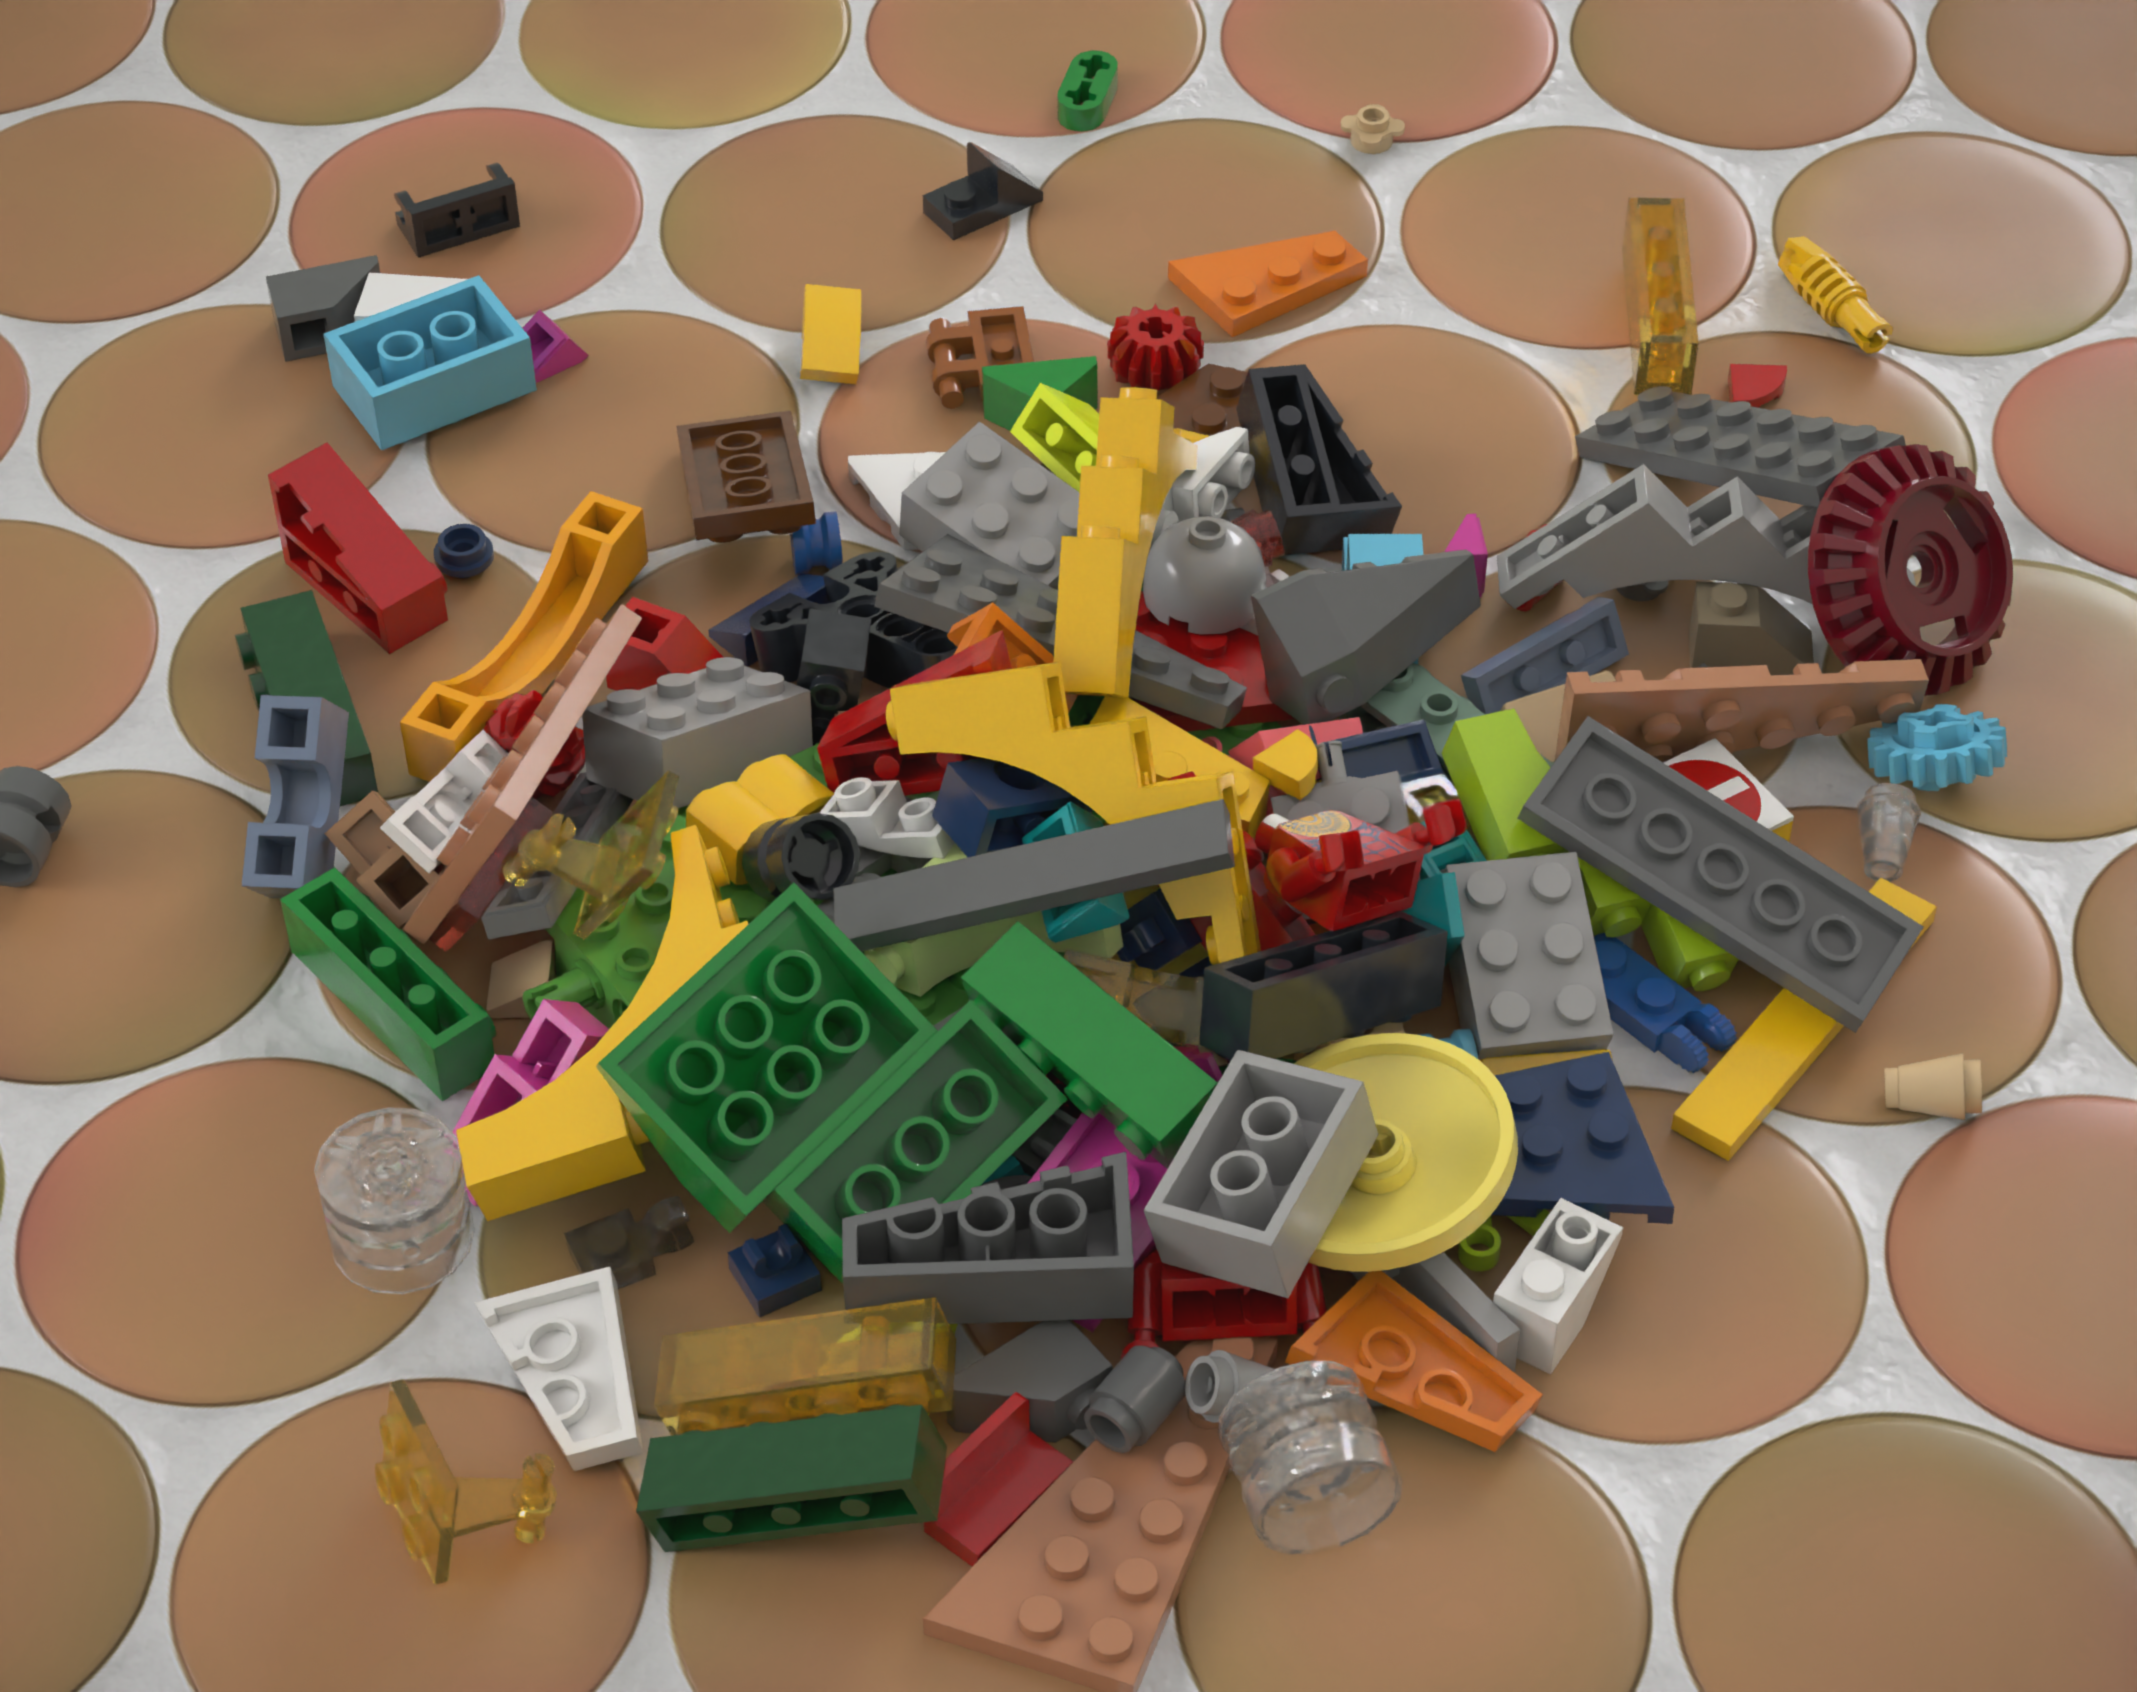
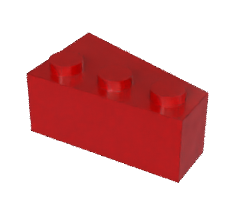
(860, 741)

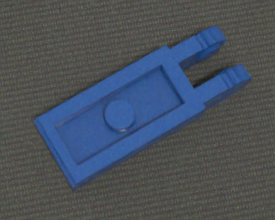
(1658, 1008)

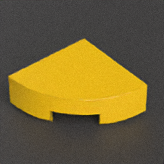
(1289, 764)

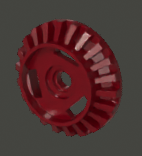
(1858, 557)

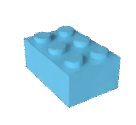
(430, 362)

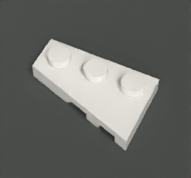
(572, 1362)

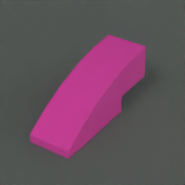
(551, 1045)

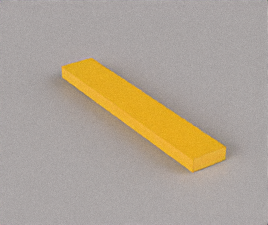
(1771, 1056)

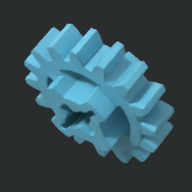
(1937, 747)

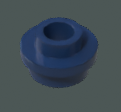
(463, 551)

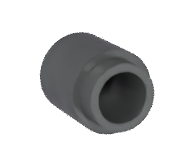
(1135, 1398)

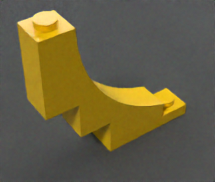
(1109, 766)

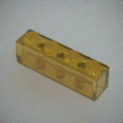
(1659, 295)
(807, 1367)

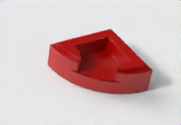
(1756, 383)

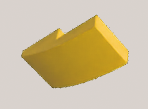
(831, 334)

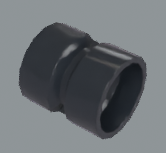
(805, 850)

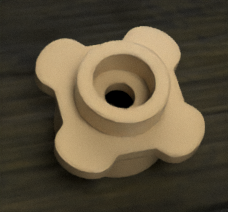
(1372, 129)

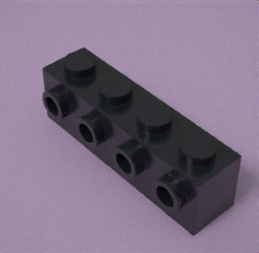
(1323, 987)

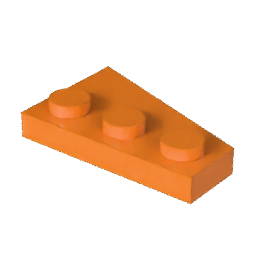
(1267, 279)
(1419, 1363)

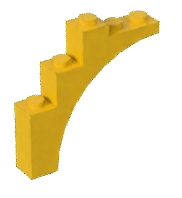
(1115, 527)
(576, 1127)

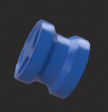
(817, 544)

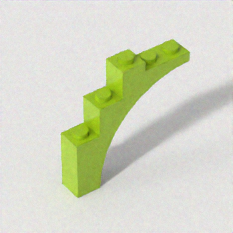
(1494, 777)

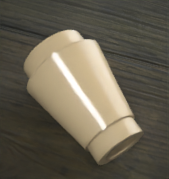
(1936, 1087)

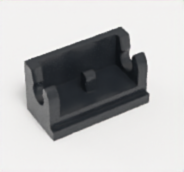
(460, 214)

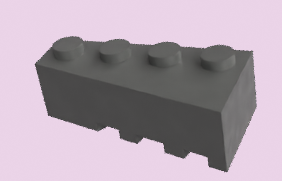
(1004, 1253)

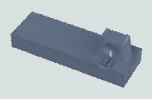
(1575, 643)

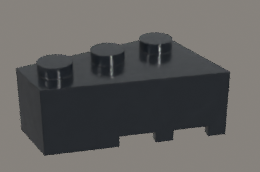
(1308, 464)

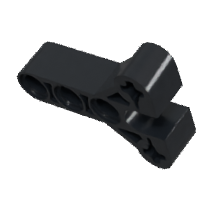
(896, 644)

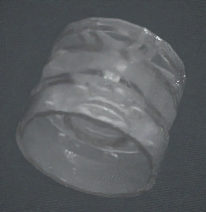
(395, 1200)
(1309, 1457)

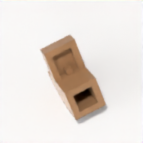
(384, 868)

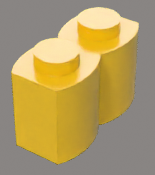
(762, 794)

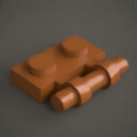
(991, 336)

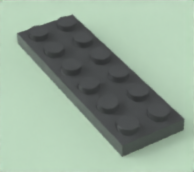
(1718, 440)
(1721, 873)

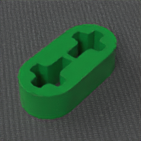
(1080, 88)

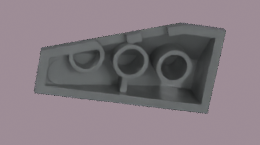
(1350, 632)

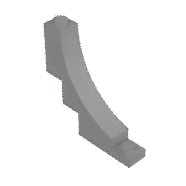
(1646, 535)

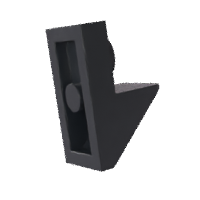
(983, 197)

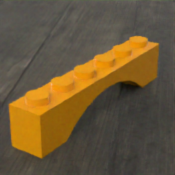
(587, 572)

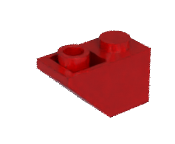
(659, 646)

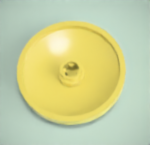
(1438, 1153)

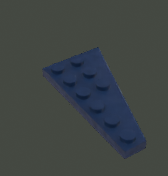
(1580, 1143)

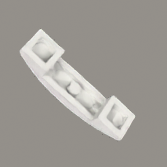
(434, 813)

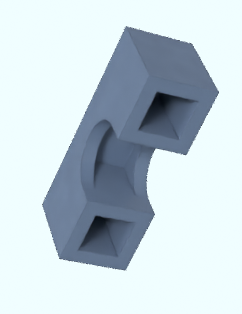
(304, 755)

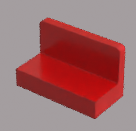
(993, 1481)

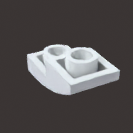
(886, 821)

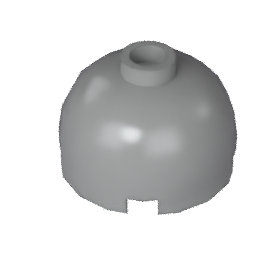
(1204, 575)

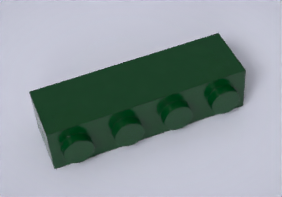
(296, 658)
(793, 1478)

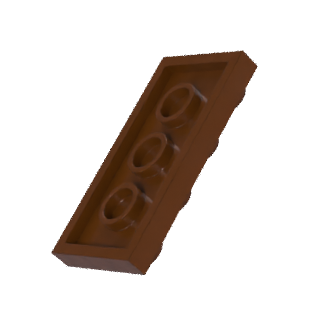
(745, 476)

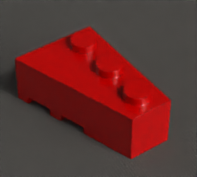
(354, 550)

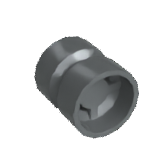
(30, 821)

